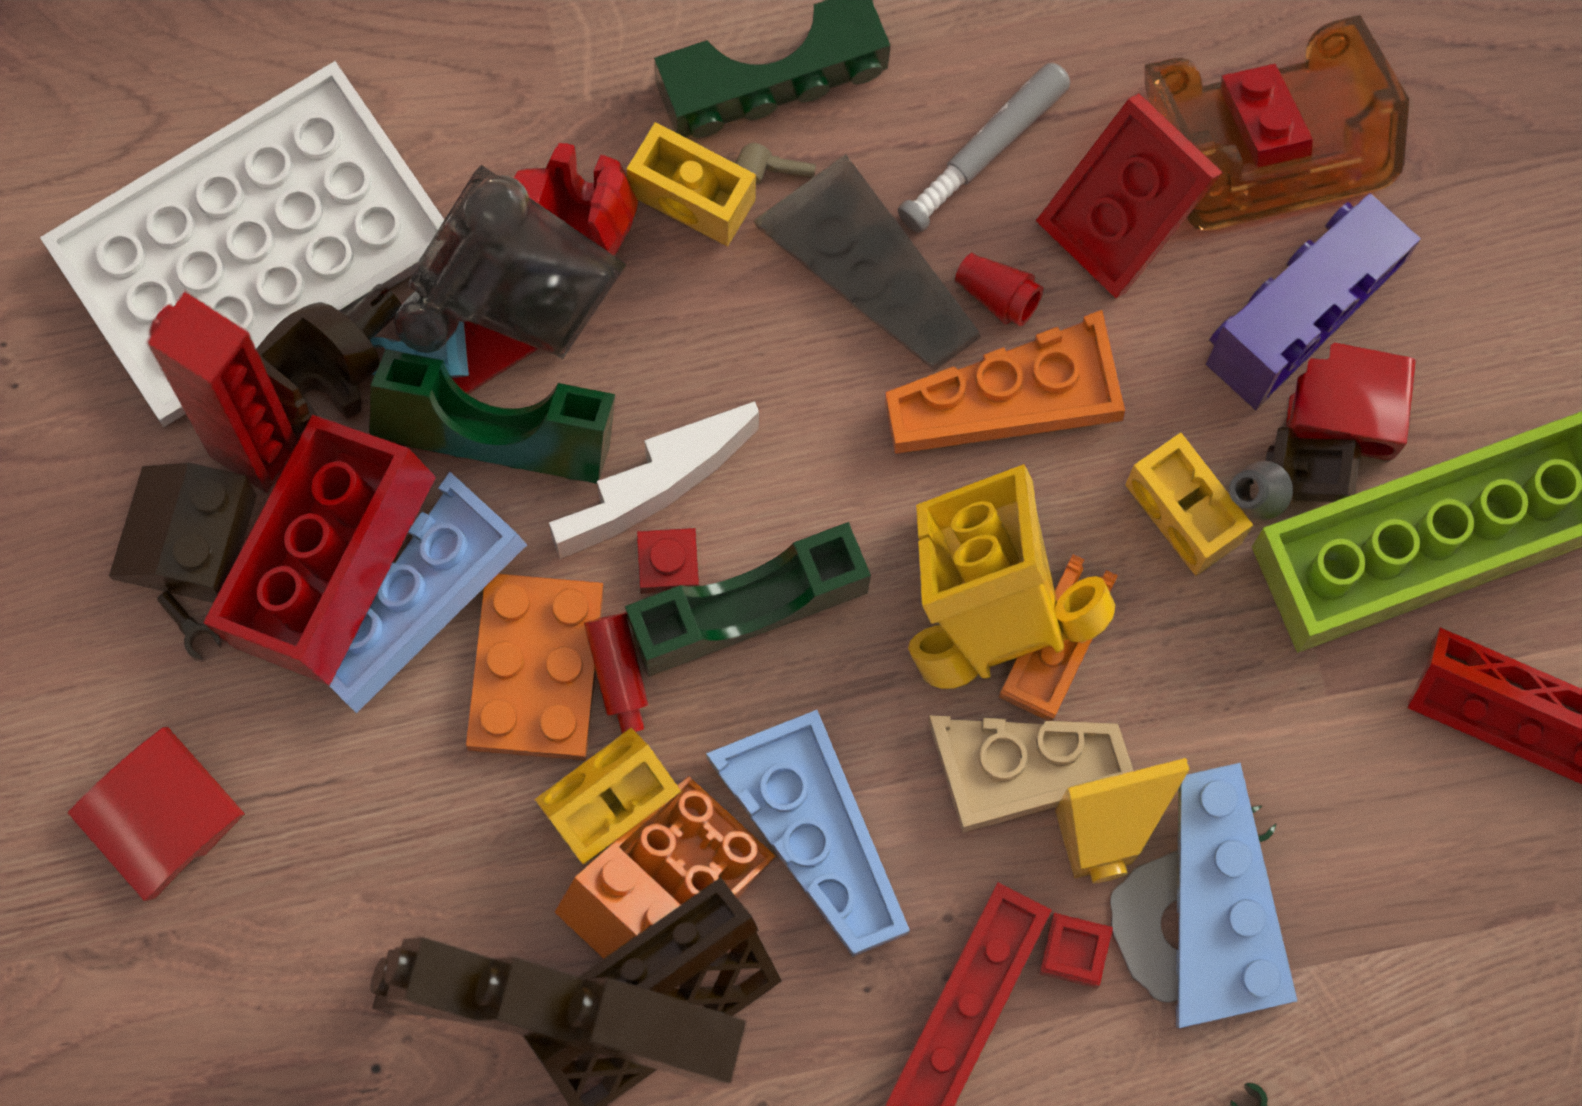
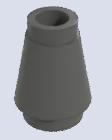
(1273, 494)

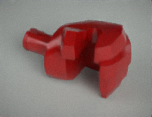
(596, 209)

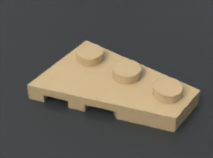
(1021, 768)

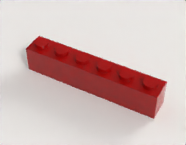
(223, 389)

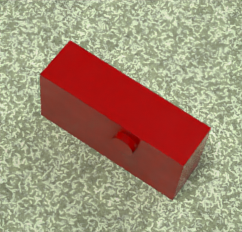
(320, 549)

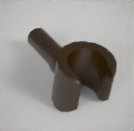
(186, 624)

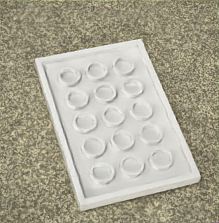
(254, 223)

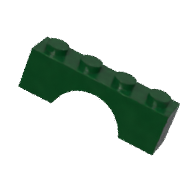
(709, 89)
(424, 409)
(710, 617)

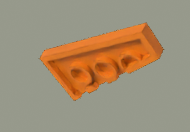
(1036, 388)

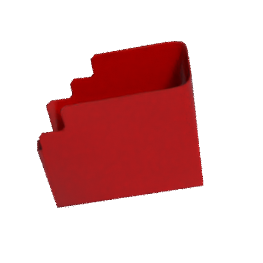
(1357, 398)

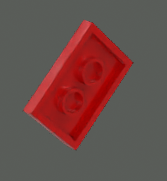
(1128, 195)

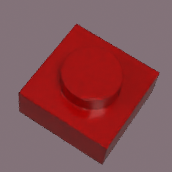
(667, 559)

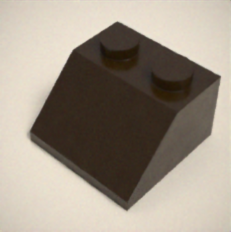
(184, 529)

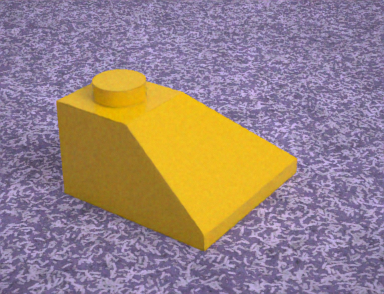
(1113, 818)

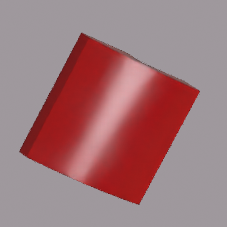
(155, 813)

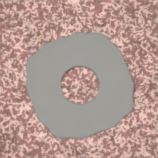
(1136, 925)

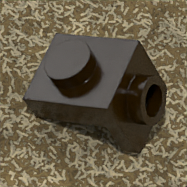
(1317, 467)

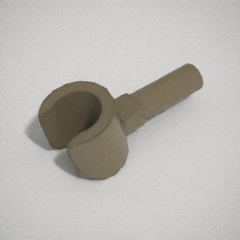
(759, 159)

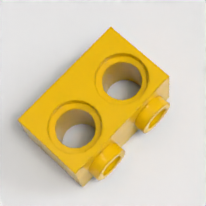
(1188, 504)
(607, 795)

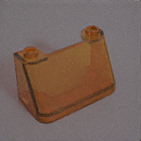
(1347, 103)

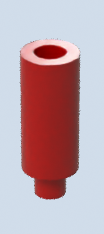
(617, 669)

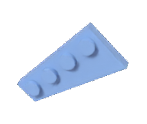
(435, 577)
(810, 818)
(1227, 919)

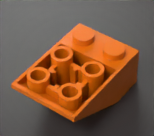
(660, 868)

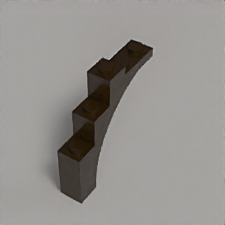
(558, 1007)

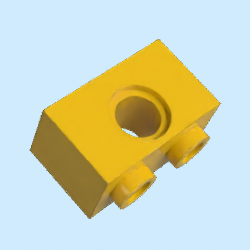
(691, 184)

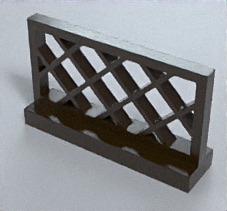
(660, 959)

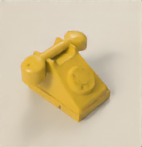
(993, 583)

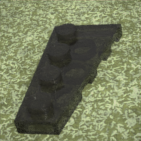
(864, 255)

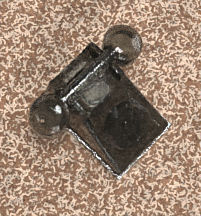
(505, 269)

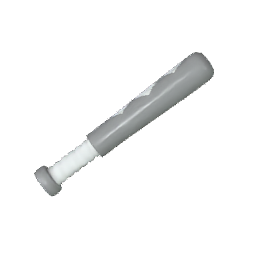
(999, 132)

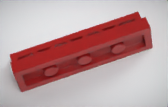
(1494, 711)

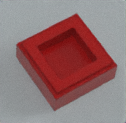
(1075, 950)

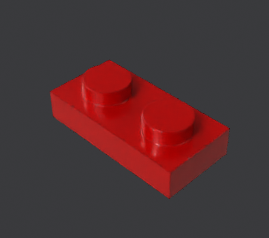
(1266, 115)

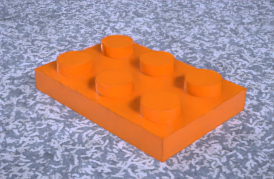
(534, 667)

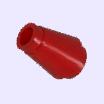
(1001, 289)

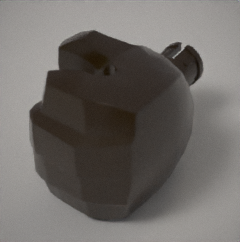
(325, 353)

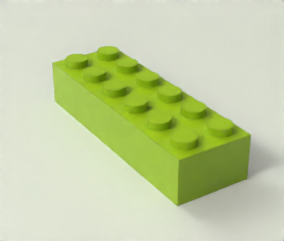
(1426, 534)

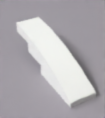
(674, 466)

